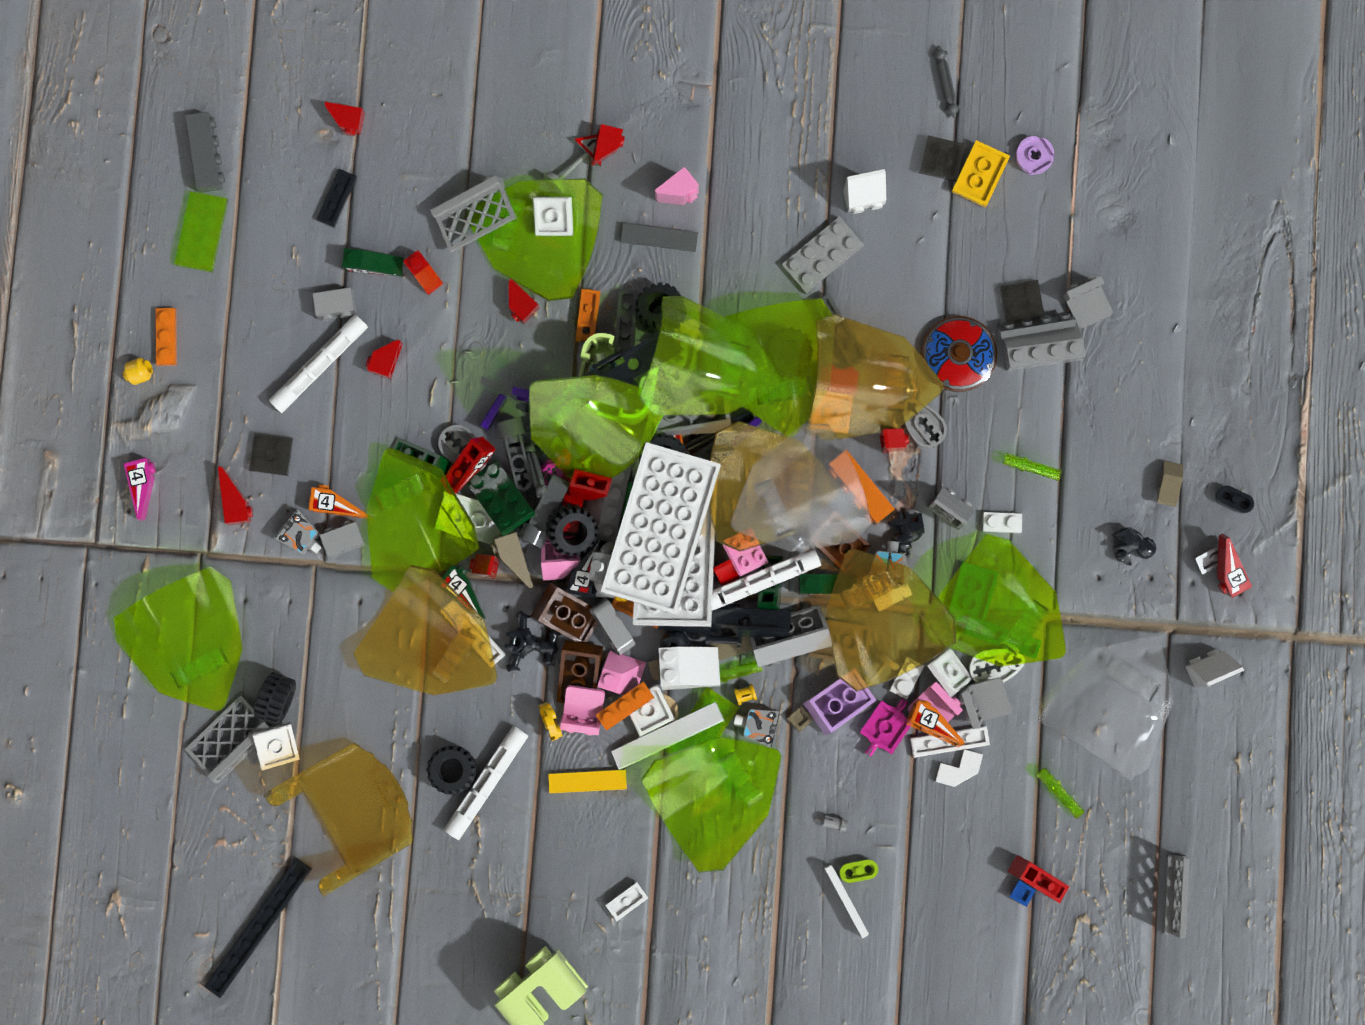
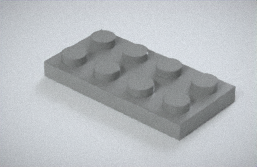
(822, 255)

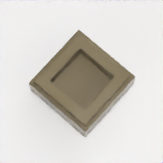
(800, 718)

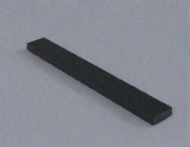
(258, 927)

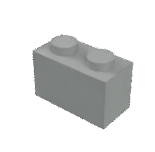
(334, 303)
(342, 539)

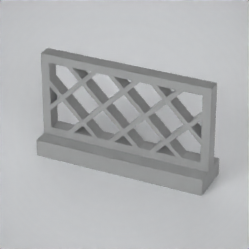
(464, 201)
(236, 753)
(1176, 895)

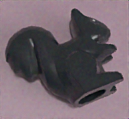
(910, 530)
(1130, 541)

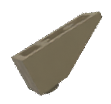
(510, 553)

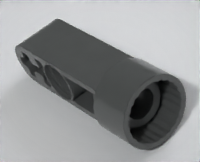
(511, 433)
(535, 530)

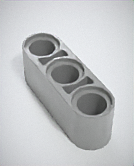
(612, 626)

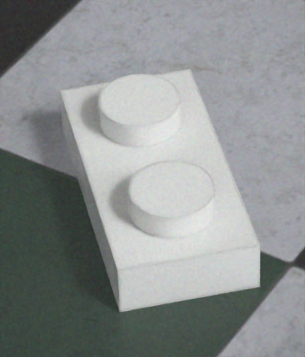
(1002, 522)
(904, 684)
(626, 901)

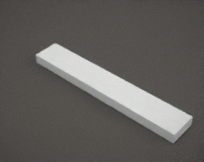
(667, 736)

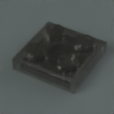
(942, 158)
(1022, 301)
(271, 454)

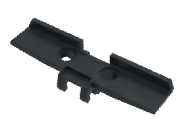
(642, 352)
(761, 624)

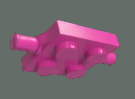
(885, 727)

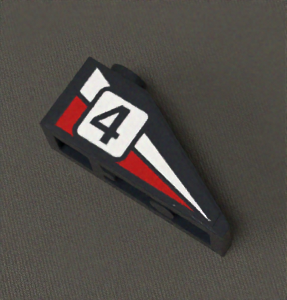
(579, 582)

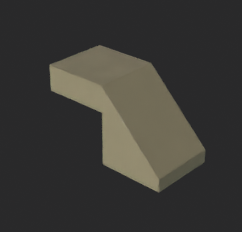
(1170, 484)

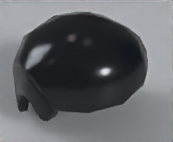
(674, 639)

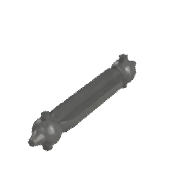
(946, 81)
(535, 470)

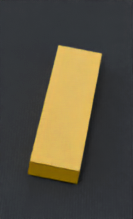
(587, 781)

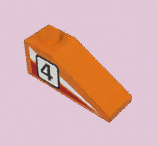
(328, 502)
(930, 721)

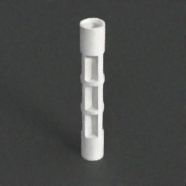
(318, 363)
(765, 578)
(486, 782)

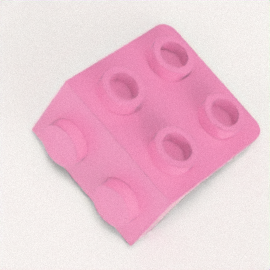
(746, 560)
(940, 700)
(581, 710)

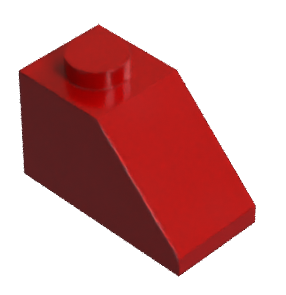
(347, 117)
(607, 143)
(423, 272)
(520, 303)
(384, 359)
(893, 440)
(589, 485)
(725, 573)

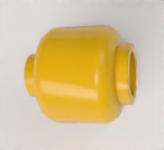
(137, 371)

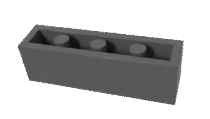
(204, 152)

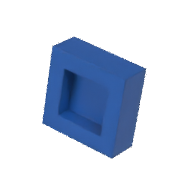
(1022, 893)

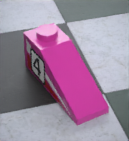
(140, 480)

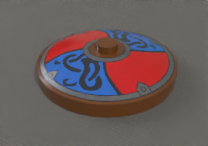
(960, 353)

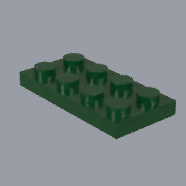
(500, 498)

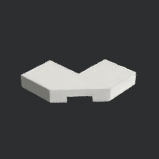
(968, 768)

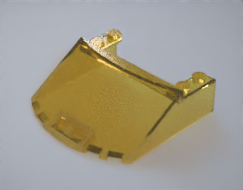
(357, 807)

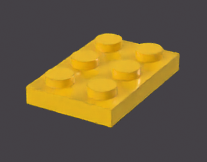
(980, 173)

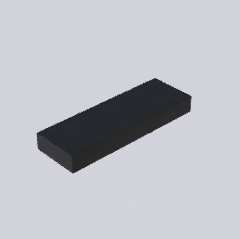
(336, 198)

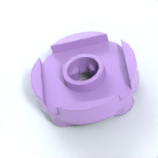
(1035, 144)

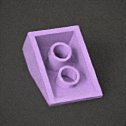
(837, 705)

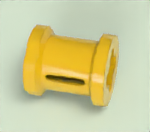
(745, 694)

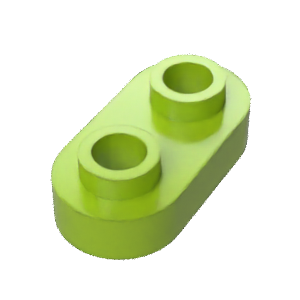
(858, 871)

